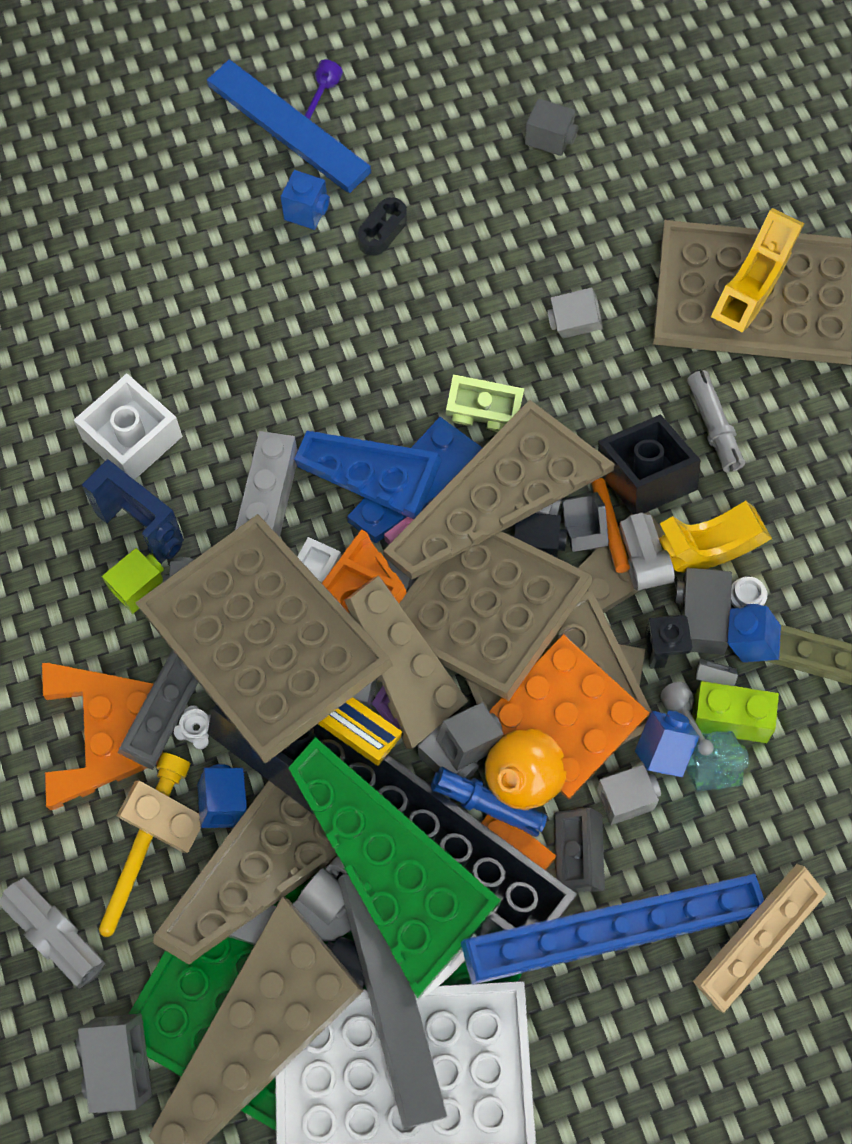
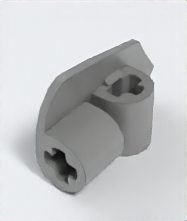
(323, 903)

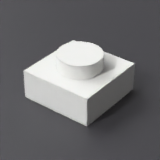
(318, 558)

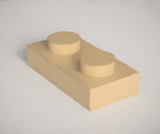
(160, 816)

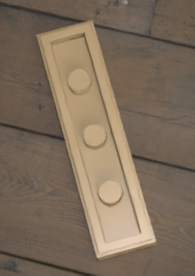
(760, 938)

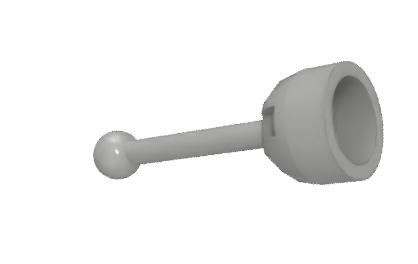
(679, 698)

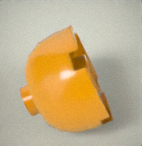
(525, 769)

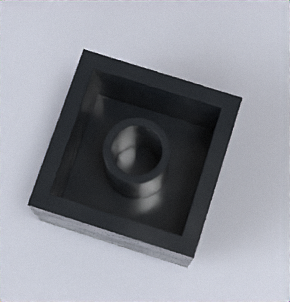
(650, 465)

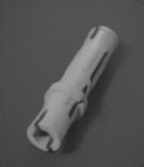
(720, 432)

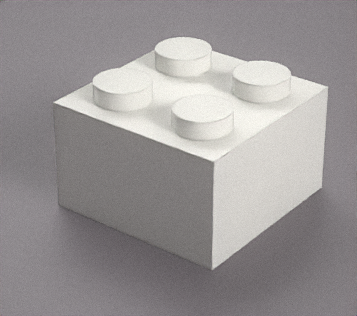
(128, 427)

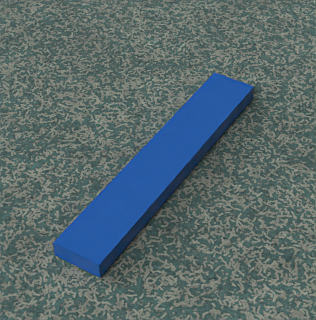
(289, 126)

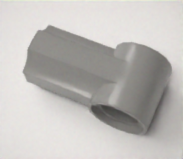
(647, 561)

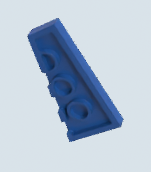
(375, 470)

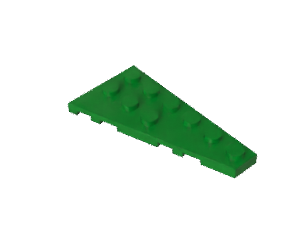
(405, 879)

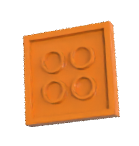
(576, 707)

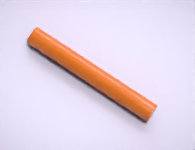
(615, 540)

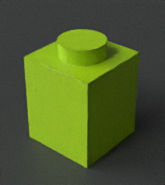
(133, 578)

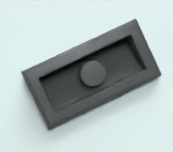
(580, 849)

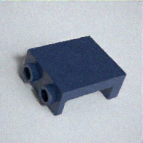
(112, 490)

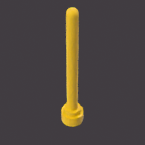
(170, 772)

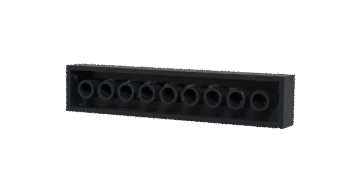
(524, 887)

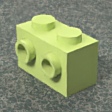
(482, 402)

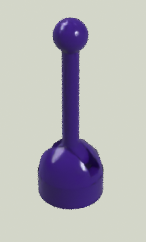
(327, 76)

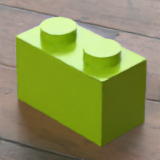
(737, 709)

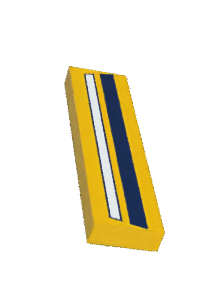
(362, 730)

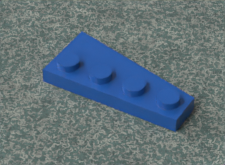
(455, 453)

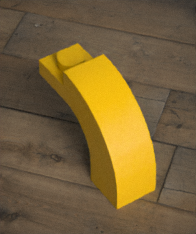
(759, 273)
(715, 540)

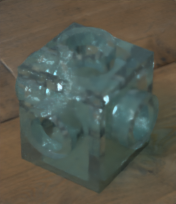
(720, 768)

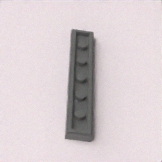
(396, 1018)

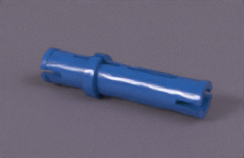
(475, 795)

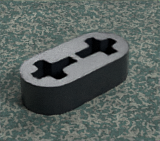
(378, 223)

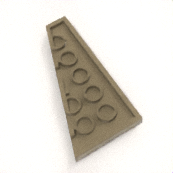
(509, 479)
(259, 862)
(270, 1015)

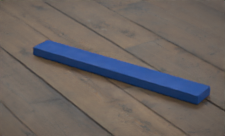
(610, 929)

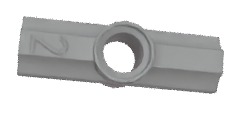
(51, 933)

